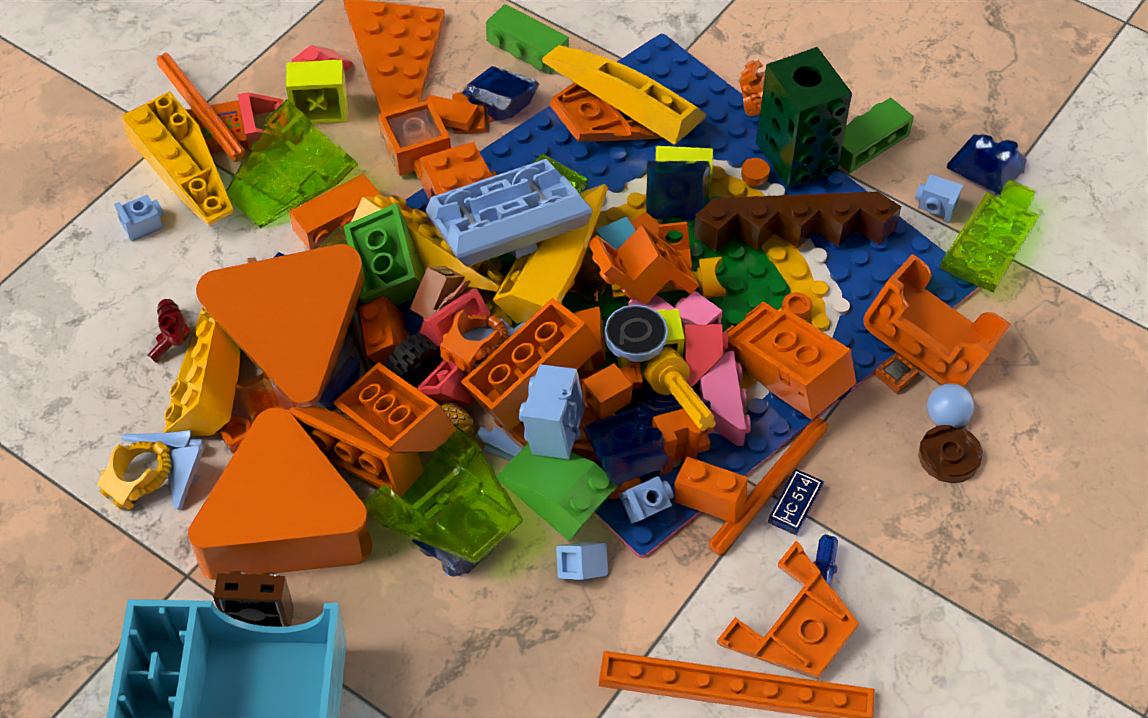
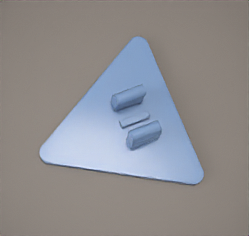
(182, 472)

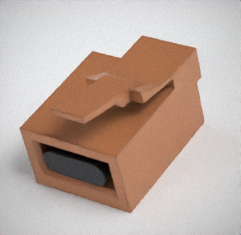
(437, 289)

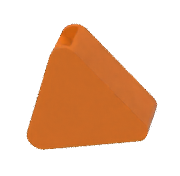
(289, 314)
(279, 507)

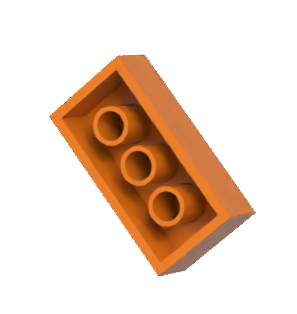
(548, 338)

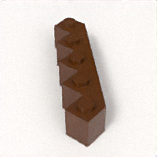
(796, 218)

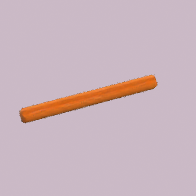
(201, 107)
(769, 485)

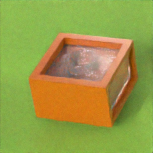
(412, 134)

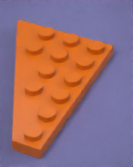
(395, 48)

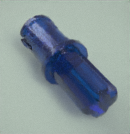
(826, 557)

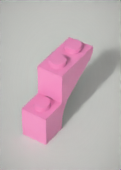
(692, 310)

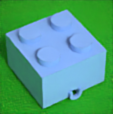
(553, 411)

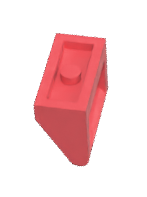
(251, 105)
(441, 321)

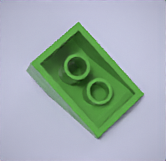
(387, 255)
(557, 488)

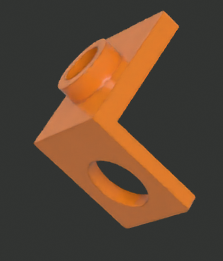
(683, 245)

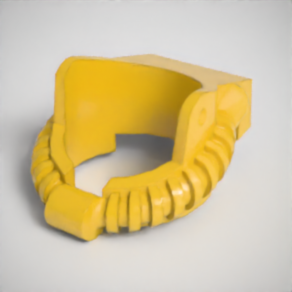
(113, 479)

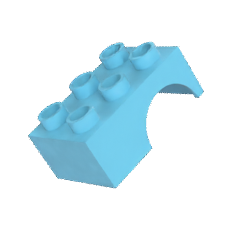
(204, 664)

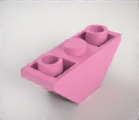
(727, 399)

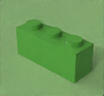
(523, 36)
(874, 133)

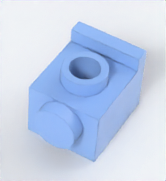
(939, 196)
(140, 217)
(636, 500)

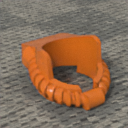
(752, 87)
(466, 352)

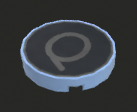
(636, 333)

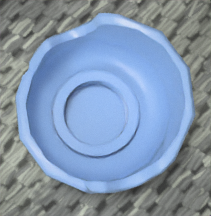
(950, 405)

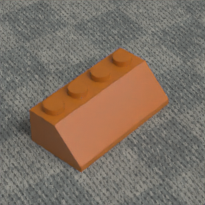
(395, 412)
(357, 451)

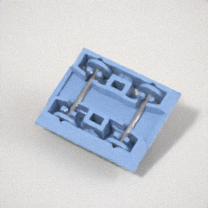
(508, 213)

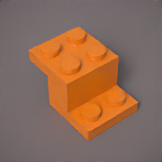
(451, 169)
(642, 265)

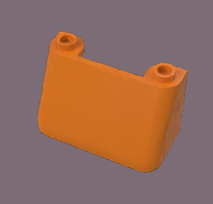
(929, 329)

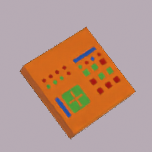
(231, 116)

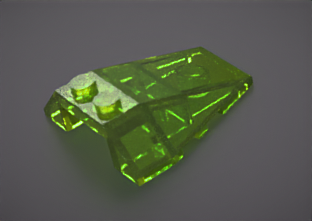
(287, 167)
(452, 503)

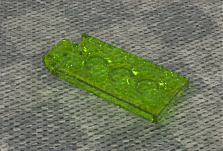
(992, 237)

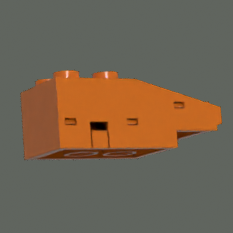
(792, 358)

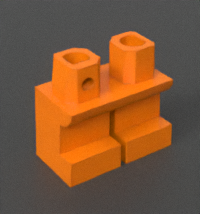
(681, 437)

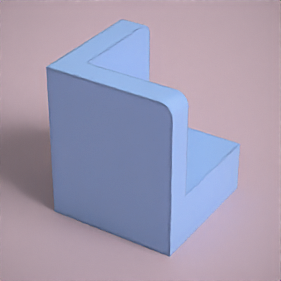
(582, 560)

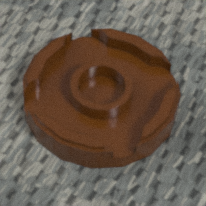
(950, 454)

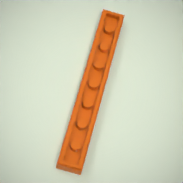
(735, 687)

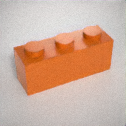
(335, 208)

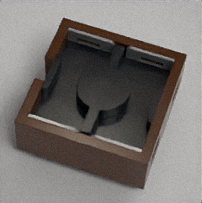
(254, 598)

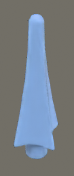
(172, 439)
(498, 443)

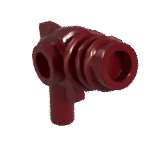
(172, 327)

